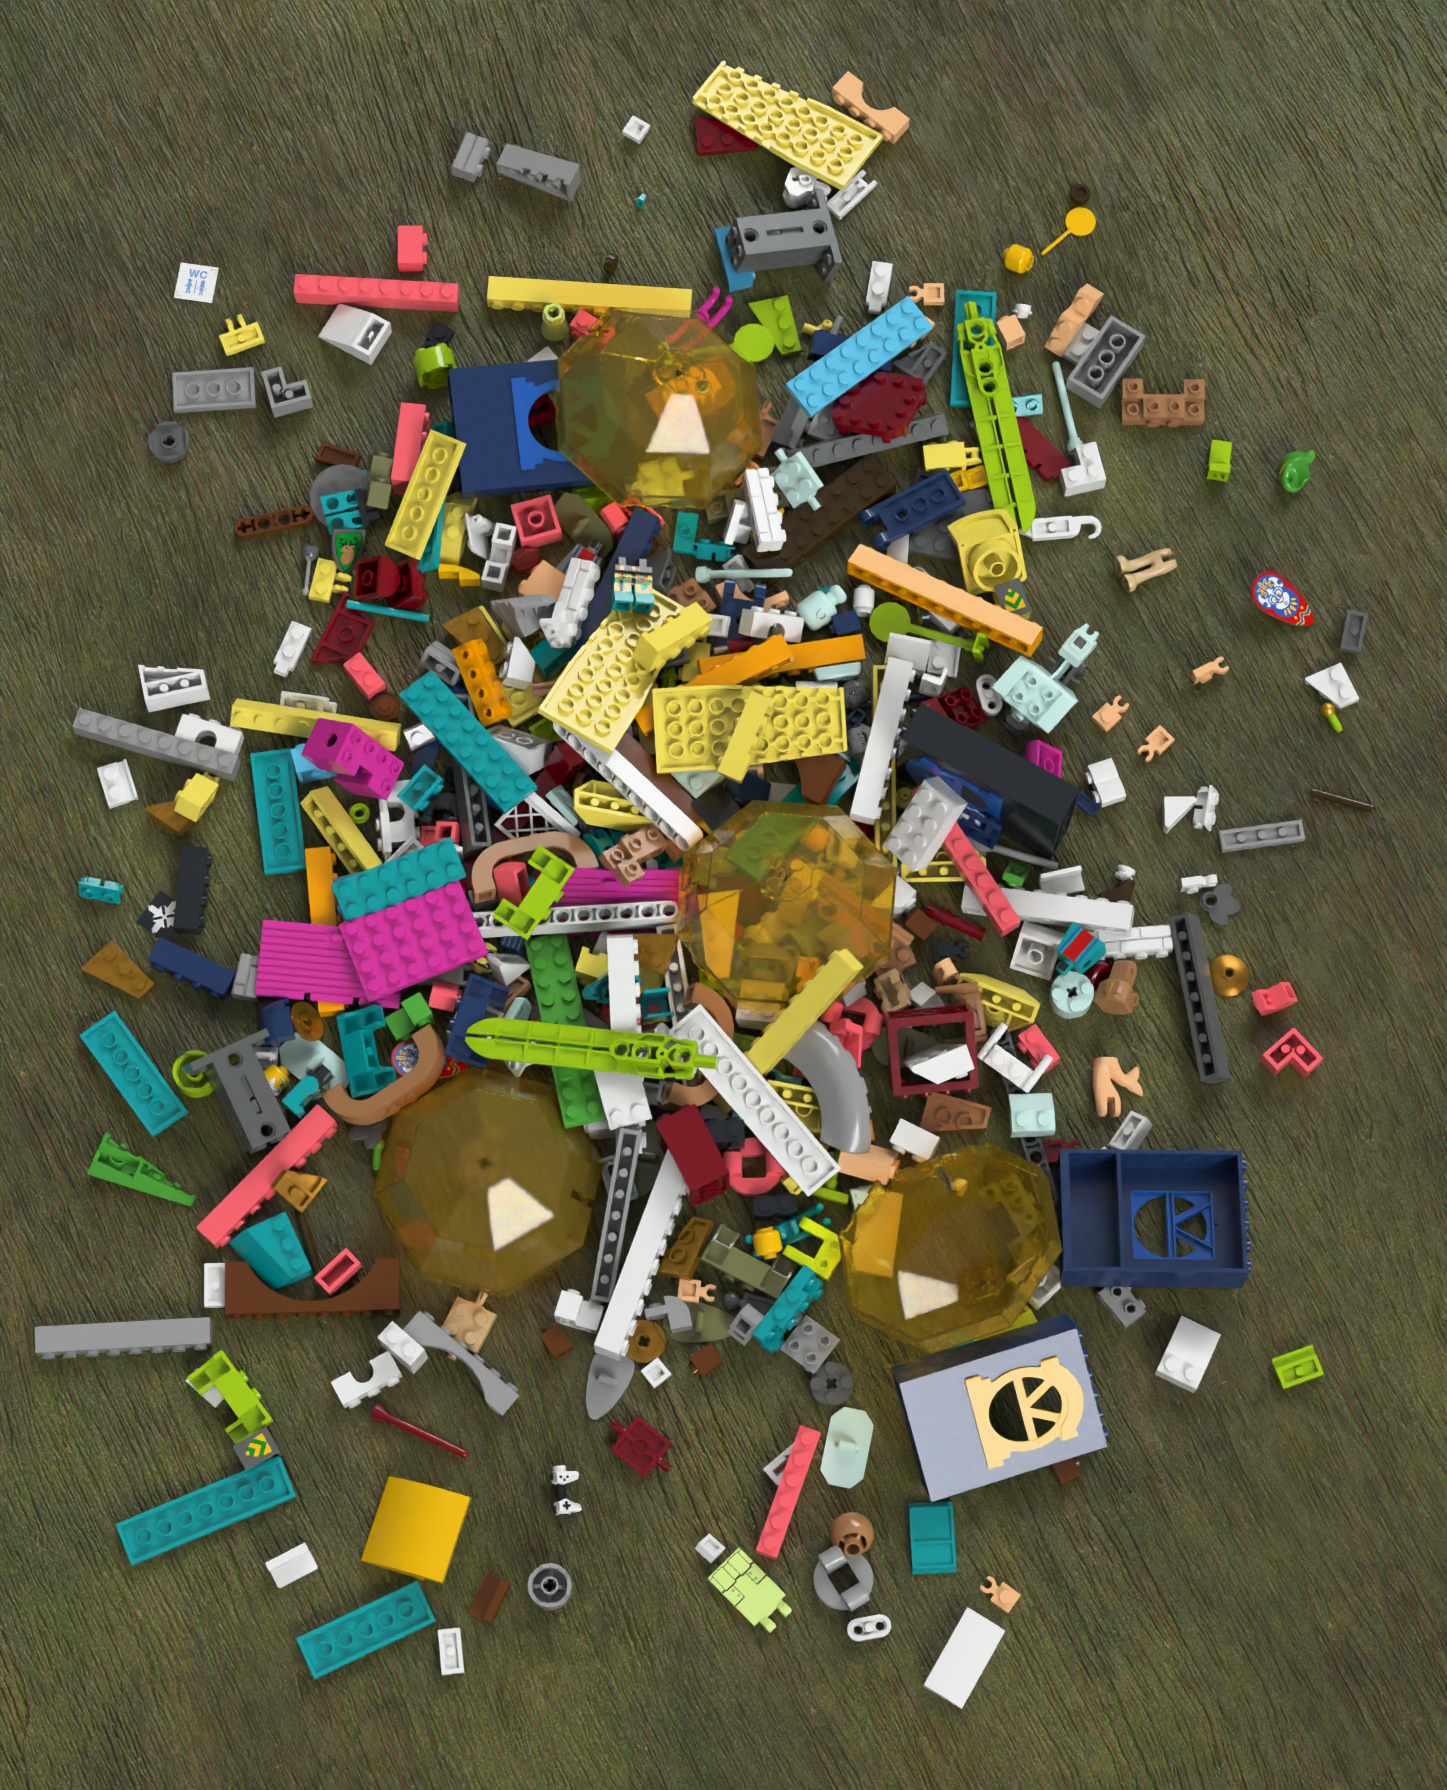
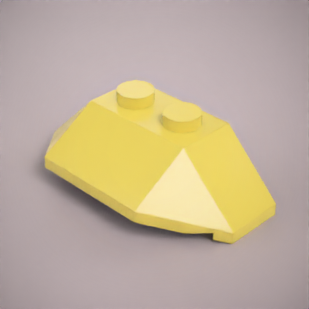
(454, 532)
(606, 807)
(938, 870)
(1003, 1002)
(802, 1102)

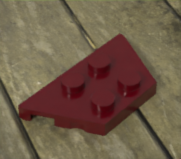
(344, 634)

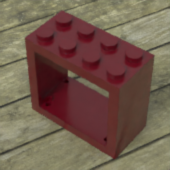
(928, 1016)
(693, 1154)

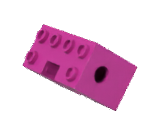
(361, 761)

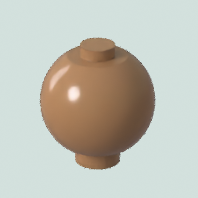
(852, 1533)

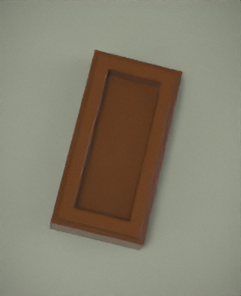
(335, 455)

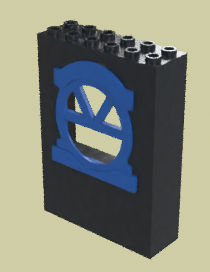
(1021, 795)

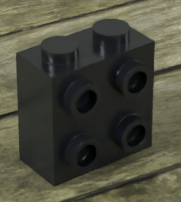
(727, 1134)

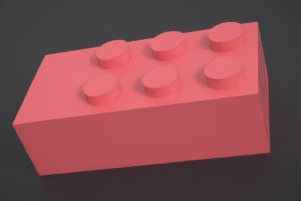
(411, 436)

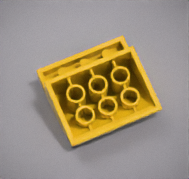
(416, 1529)

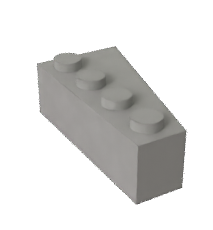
(540, 171)

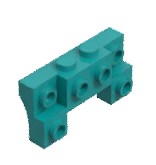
(360, 1051)
(783, 1313)

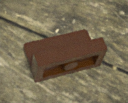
(489, 1598)

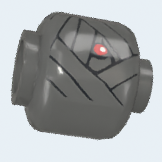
(854, 694)

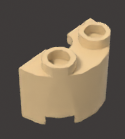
(892, 991)

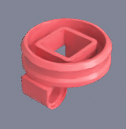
(873, 1019)
(753, 1186)

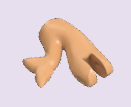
(1104, 1092)

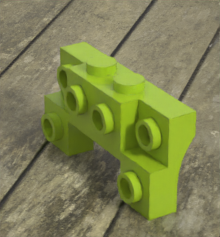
(540, 896)
(232, 1385)

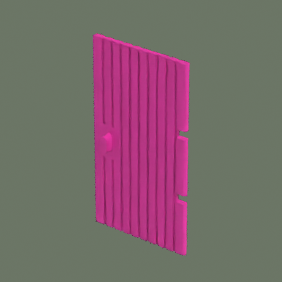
(602, 887)
(313, 961)

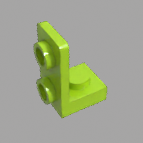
(1219, 460)

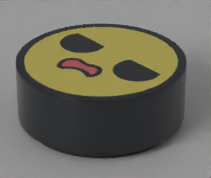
(923, 616)

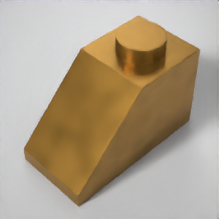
(167, 817)

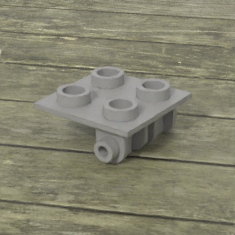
(809, 1344)

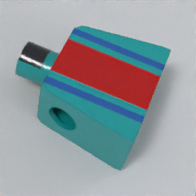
(1078, 950)

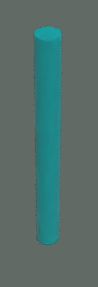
(387, 611)

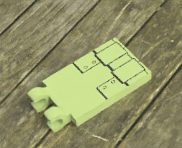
(749, 1590)

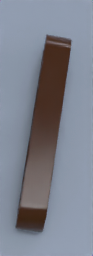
(273, 518)

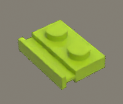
(1297, 1367)

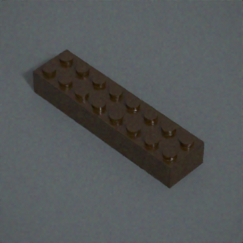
(811, 530)

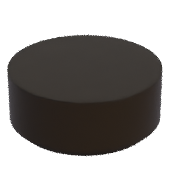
(1080, 194)
(611, 263)

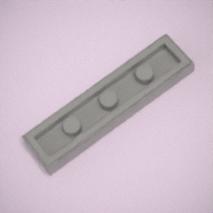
(1261, 836)

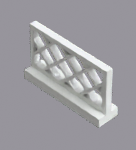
(545, 811)

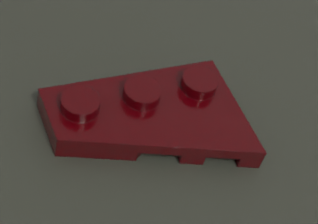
(719, 138)

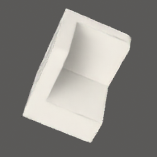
(933, 685)

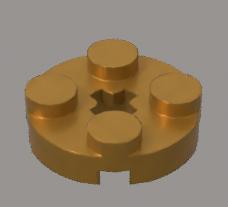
(655, 1346)

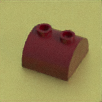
(375, 578)
(411, 590)

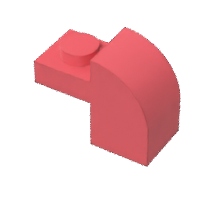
(442, 830)
(1274, 998)

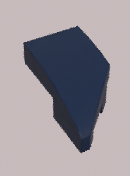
(427, 756)

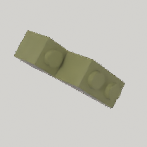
(378, 473)

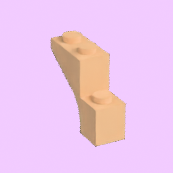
(1073, 319)

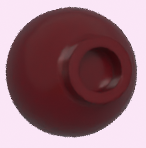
(1098, 972)

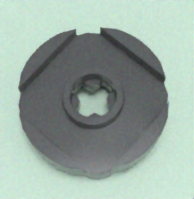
(169, 453)
(831, 1396)

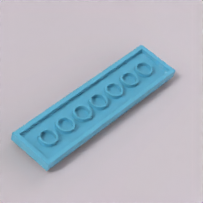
(858, 357)

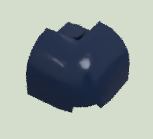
(278, 1022)

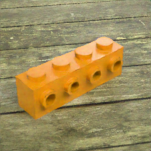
(482, 682)

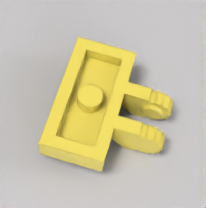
(241, 338)
(324, 581)

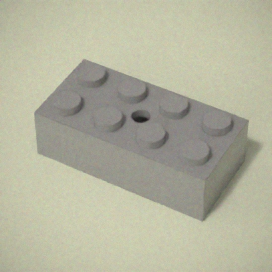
(1105, 361)

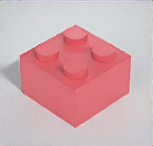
(536, 522)

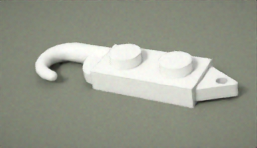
(1060, 527)
(383, 826)

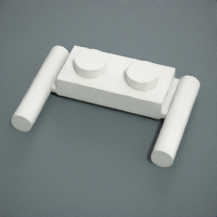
(1008, 1064)

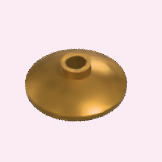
(1227, 985)
(306, 1021)

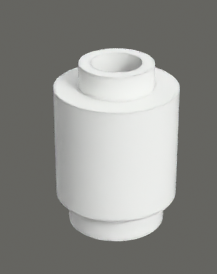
(863, 600)

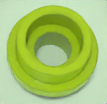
(359, 807)

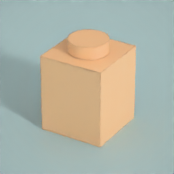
(1010, 332)

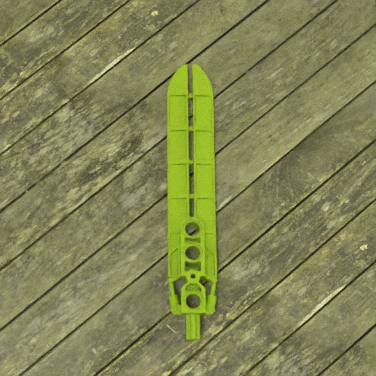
(992, 358)
(635, 1043)

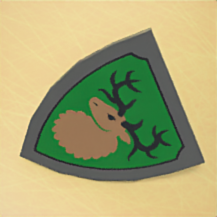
(347, 547)

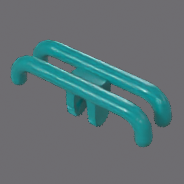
(789, 1230)

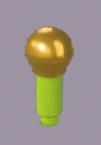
(1329, 712)

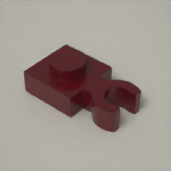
(1052, 1149)

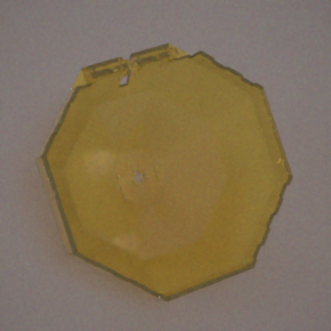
(643, 428)
(769, 934)
(497, 1222)
(924, 1250)

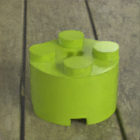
(433, 365)
(191, 1086)

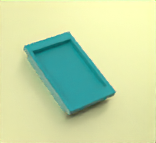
(932, 1538)

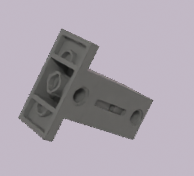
(786, 240)
(244, 1092)

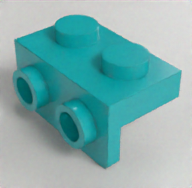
(421, 788)

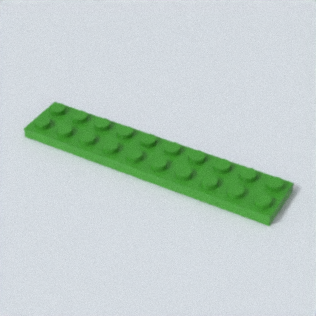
(561, 1004)

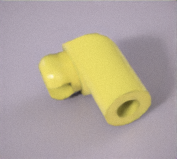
(809, 329)

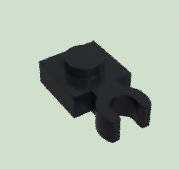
(438, 334)
(946, 949)

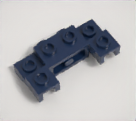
(470, 1010)

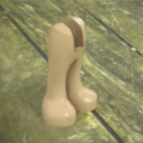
(1154, 559)

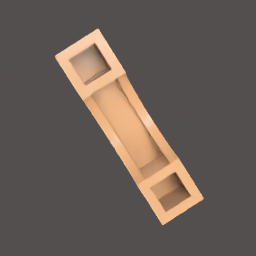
(888, 122)

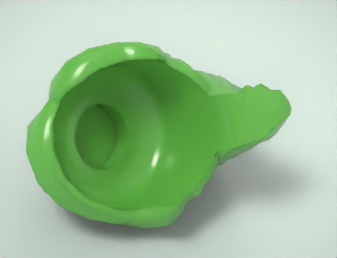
(1295, 470)

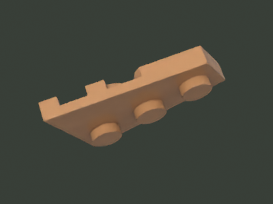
(952, 1113)

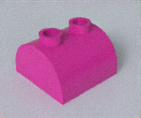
(1044, 756)

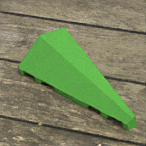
(121, 1167)

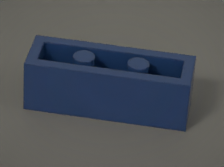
(855, 719)

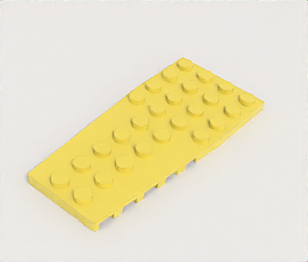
(789, 126)
(603, 681)
(697, 721)

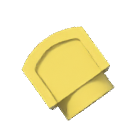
(988, 550)

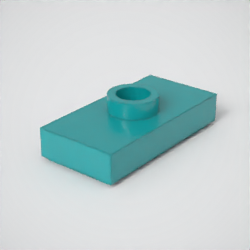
(685, 533)

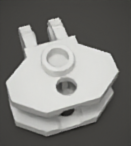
(800, 187)

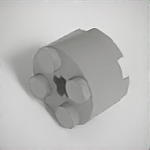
(541, 1577)

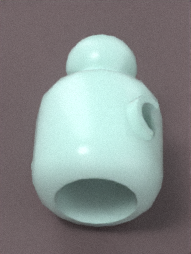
(820, 607)

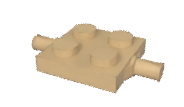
(469, 1322)

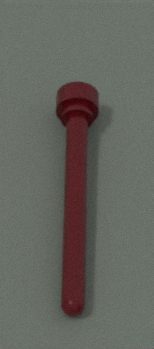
(381, 1414)

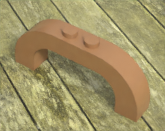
(521, 850)
(397, 1094)
(676, 1094)

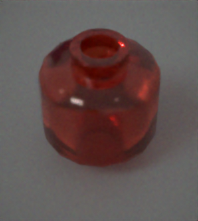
(525, 559)

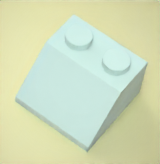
(1031, 1115)

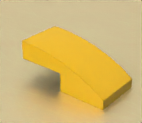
(971, 479)
(466, 576)

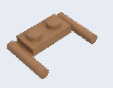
(968, 994)

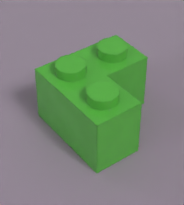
(410, 1018)

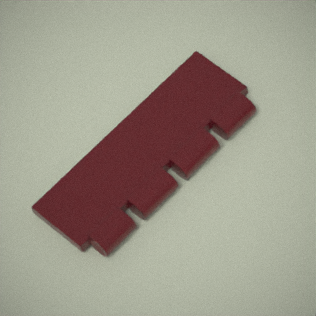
(1040, 451)

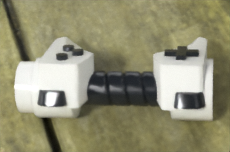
(560, 1477)

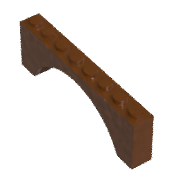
(819, 776)
(373, 1295)

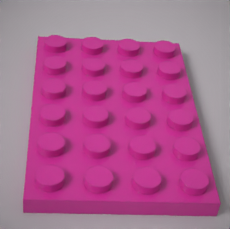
(413, 940)

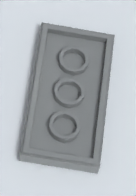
(213, 390)

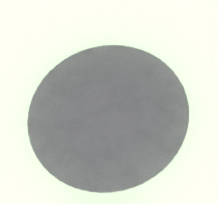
(335, 480)

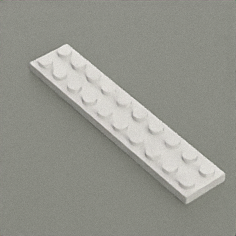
(758, 1103)

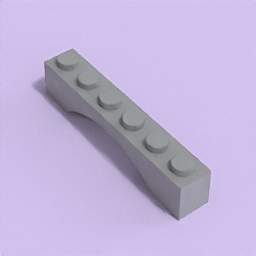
(495, 1392)

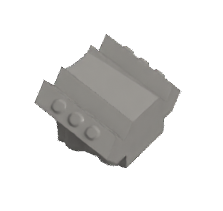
(524, 613)

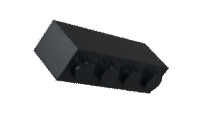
(192, 890)

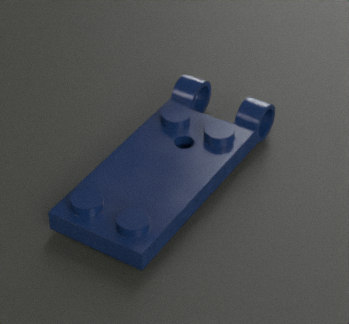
(919, 503)
(733, 608)

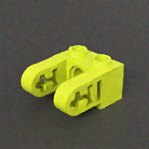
(827, 1256)

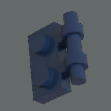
(975, 829)

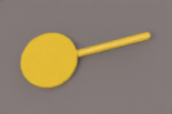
(1078, 222)

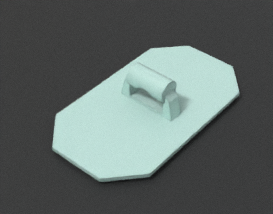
(302, 1055)
(847, 1447)

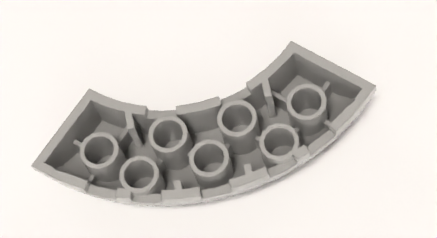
(837, 1088)

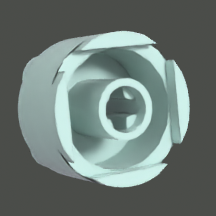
(1076, 1005)

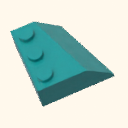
(273, 1252)

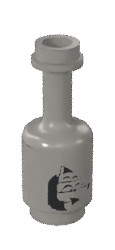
(857, 742)

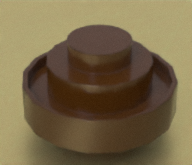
(385, 707)

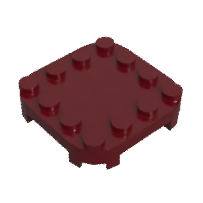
(879, 406)

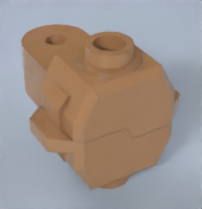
(1116, 993)

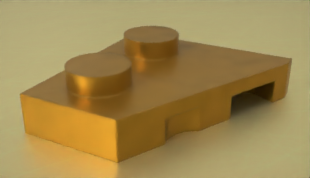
(297, 1187)

